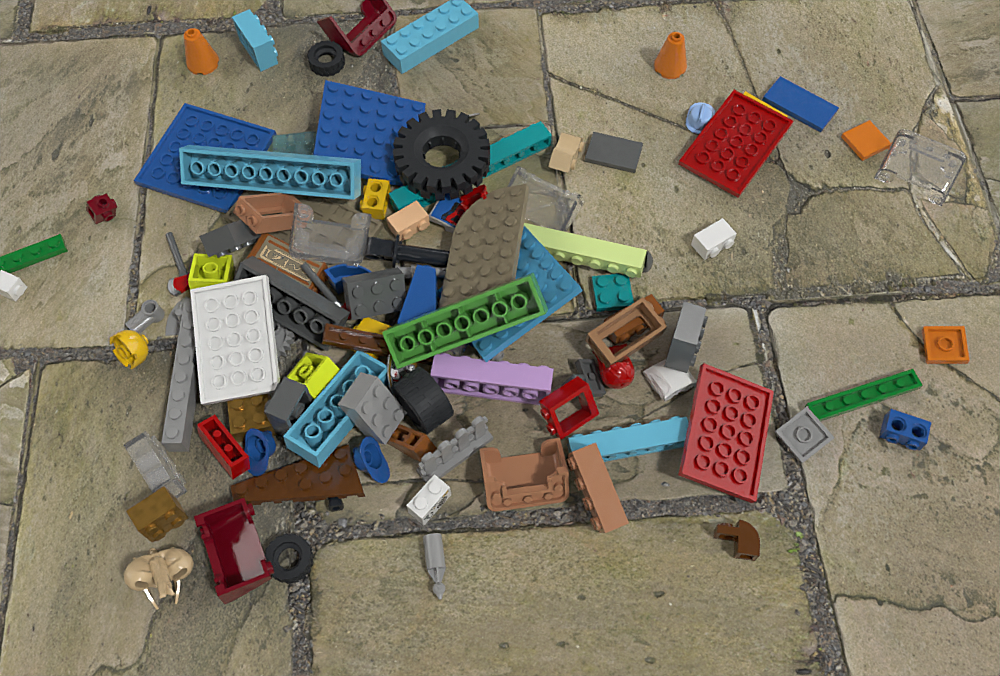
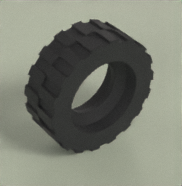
(326, 48)
(305, 562)

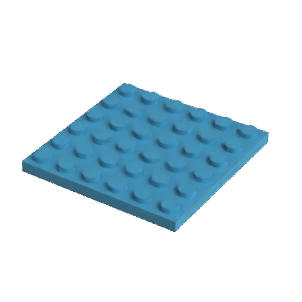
(554, 284)

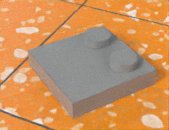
(804, 435)

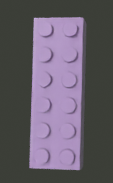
(492, 379)

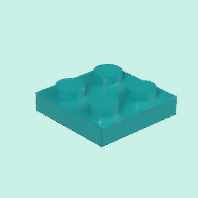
(612, 292)

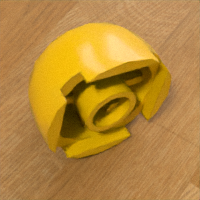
(130, 347)

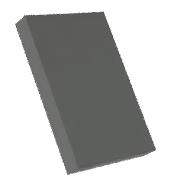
(614, 152)

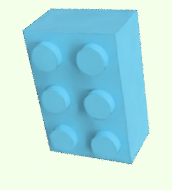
(255, 39)

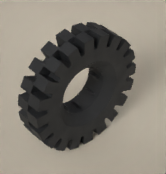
(441, 131)

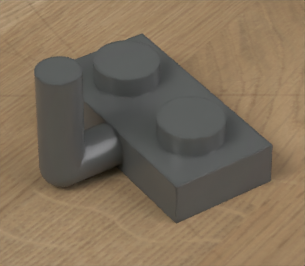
(589, 373)

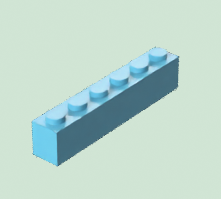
(635, 440)

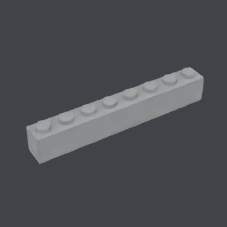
(183, 388)

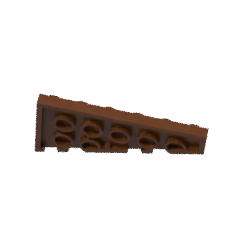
(304, 481)

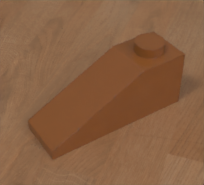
(411, 442)

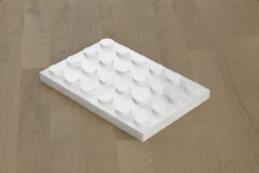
(235, 340)

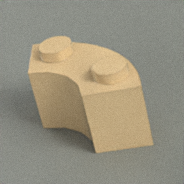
(566, 152)

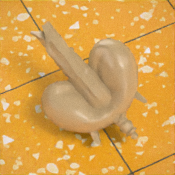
(158, 571)

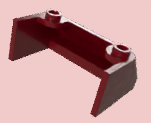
(377, 21)

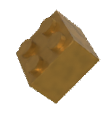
(248, 414)
(157, 514)

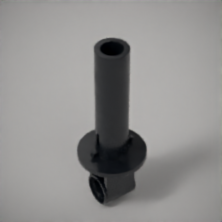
(396, 251)

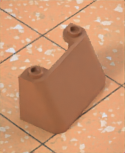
(526, 478)

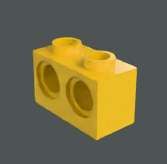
(376, 195)

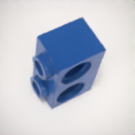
(905, 425)

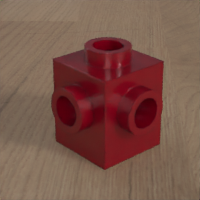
(101, 208)

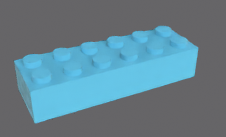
(430, 34)
(324, 422)

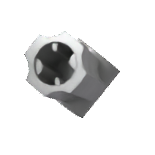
(144, 317)

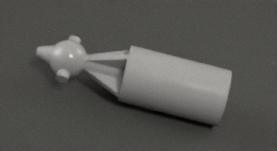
(435, 561)

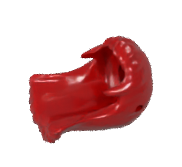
(618, 374)

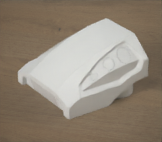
(668, 381)

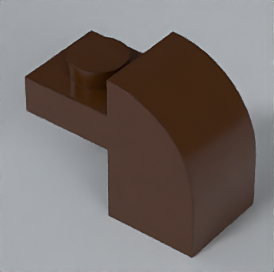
(744, 536)

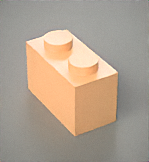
(408, 221)

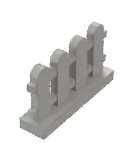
(456, 451)

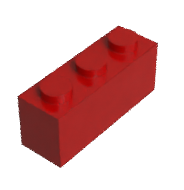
(223, 446)

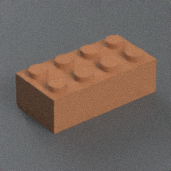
(597, 489)

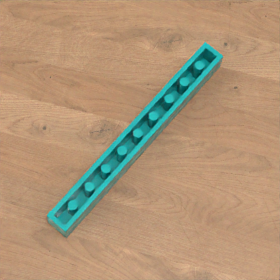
(502, 155)

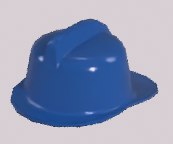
(259, 447)
(371, 460)

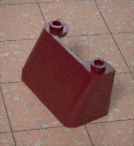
(234, 549)

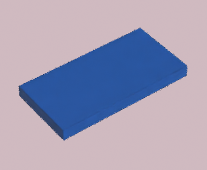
(800, 104)

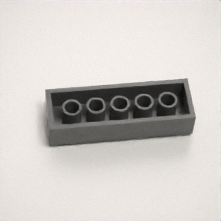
(294, 303)

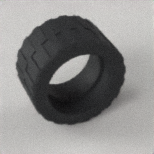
(423, 400)

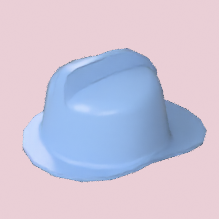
(699, 116)

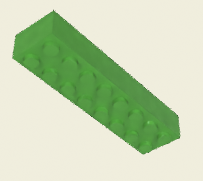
(465, 321)

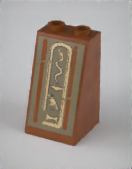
(276, 254)

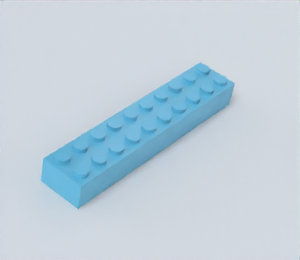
(270, 171)

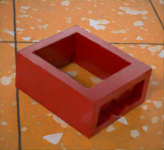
(562, 395)

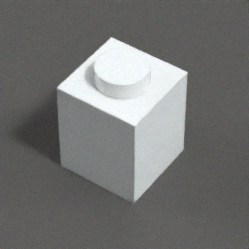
(11, 286)

